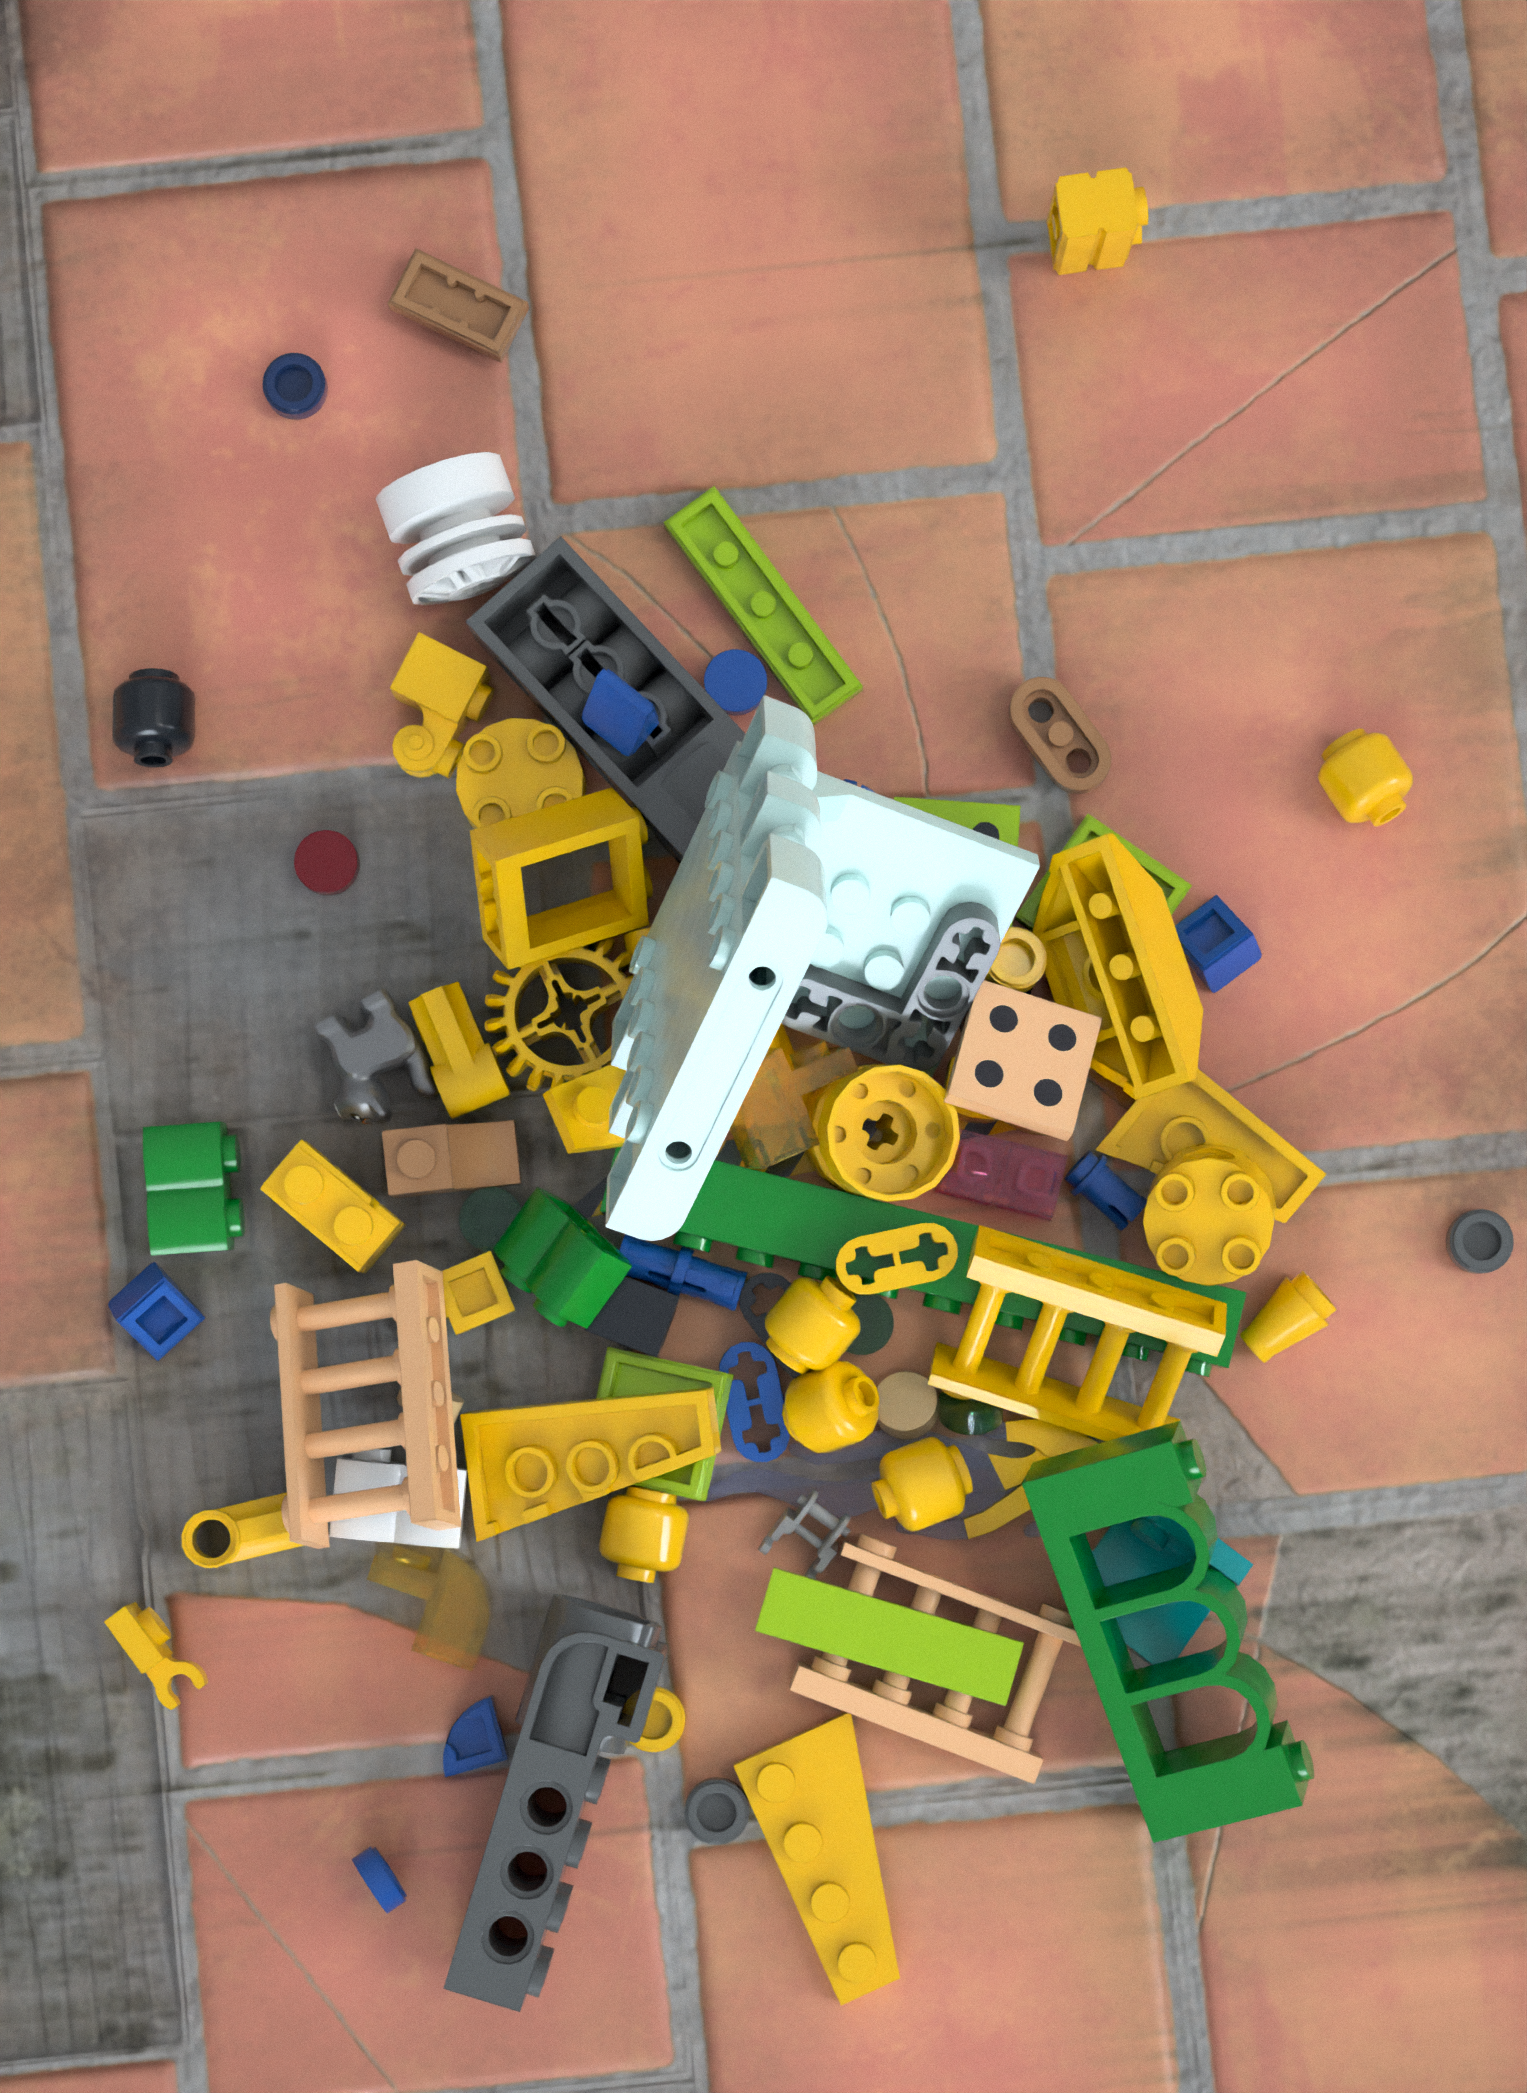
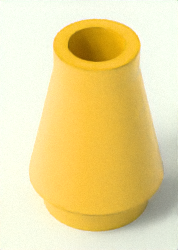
(1289, 1316)

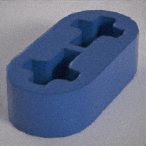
(770, 1399)

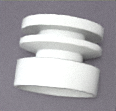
(452, 517)

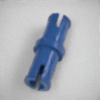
(683, 1272)

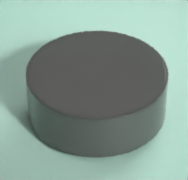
(1479, 1241)
(716, 1811)

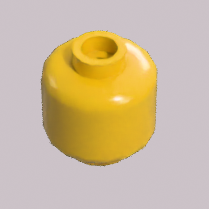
(1365, 777)
(812, 1324)
(831, 1407)
(922, 1484)
(643, 1533)

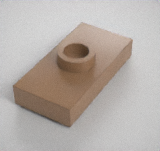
(458, 305)

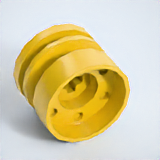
(916, 1128)

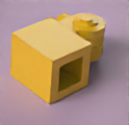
(449, 693)

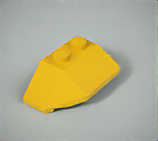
(1122, 961)

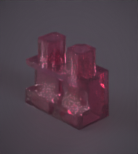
(1004, 1174)

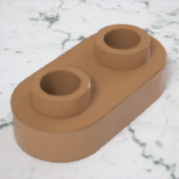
(1060, 736)

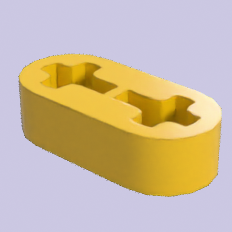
(892, 1243)

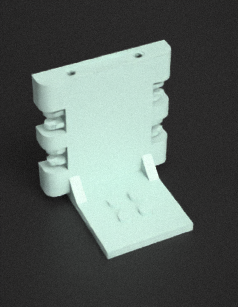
(774, 881)

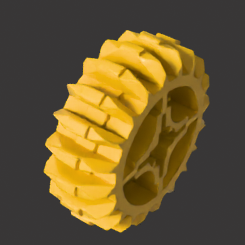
(543, 1025)

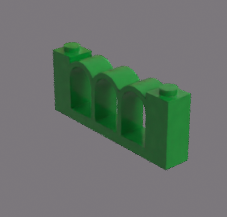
(1202, 1782)

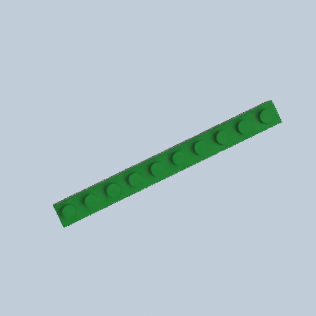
(811, 1223)

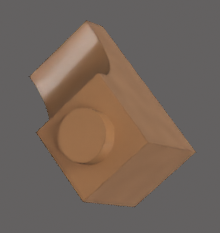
(451, 1158)

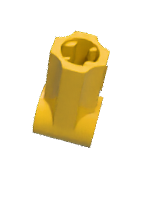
(463, 1063)
(253, 1527)

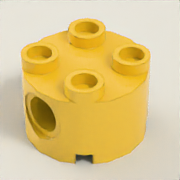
(516, 771)
(1209, 1215)

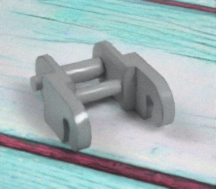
(790, 1522)

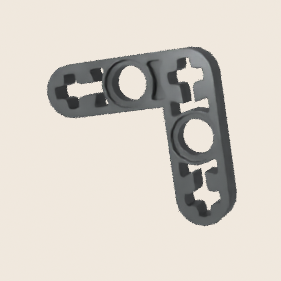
(902, 1016)

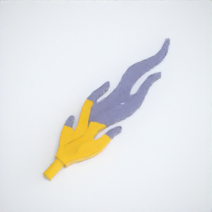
(995, 1478)

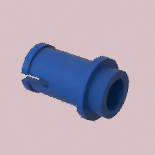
(1105, 1189)

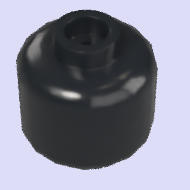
(153, 717)

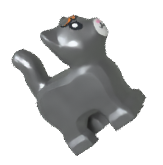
(364, 1054)

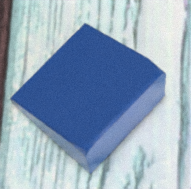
(619, 713)
(1217, 944)
(155, 1311)

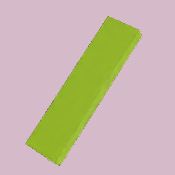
(763, 606)
(889, 1636)

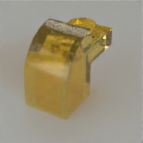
(773, 1116)
(457, 1605)

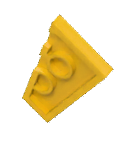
(1206, 1114)

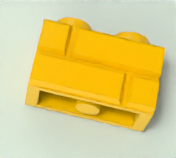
(1095, 220)
(333, 1206)

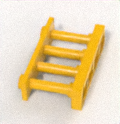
(1068, 1286)

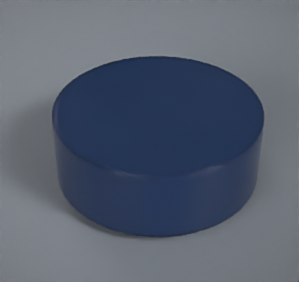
(295, 386)

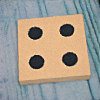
(1023, 1060)

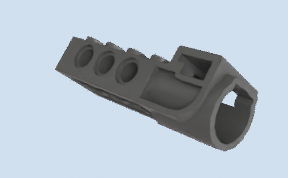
(556, 634)
(565, 1726)

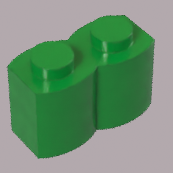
(190, 1188)
(560, 1260)

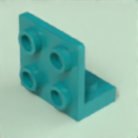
(1152, 1546)

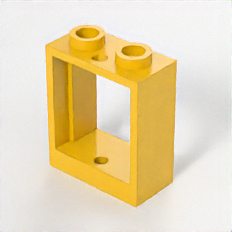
(542, 834)

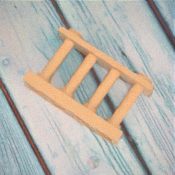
(422, 1428)
(949, 1722)

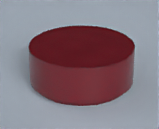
(326, 862)

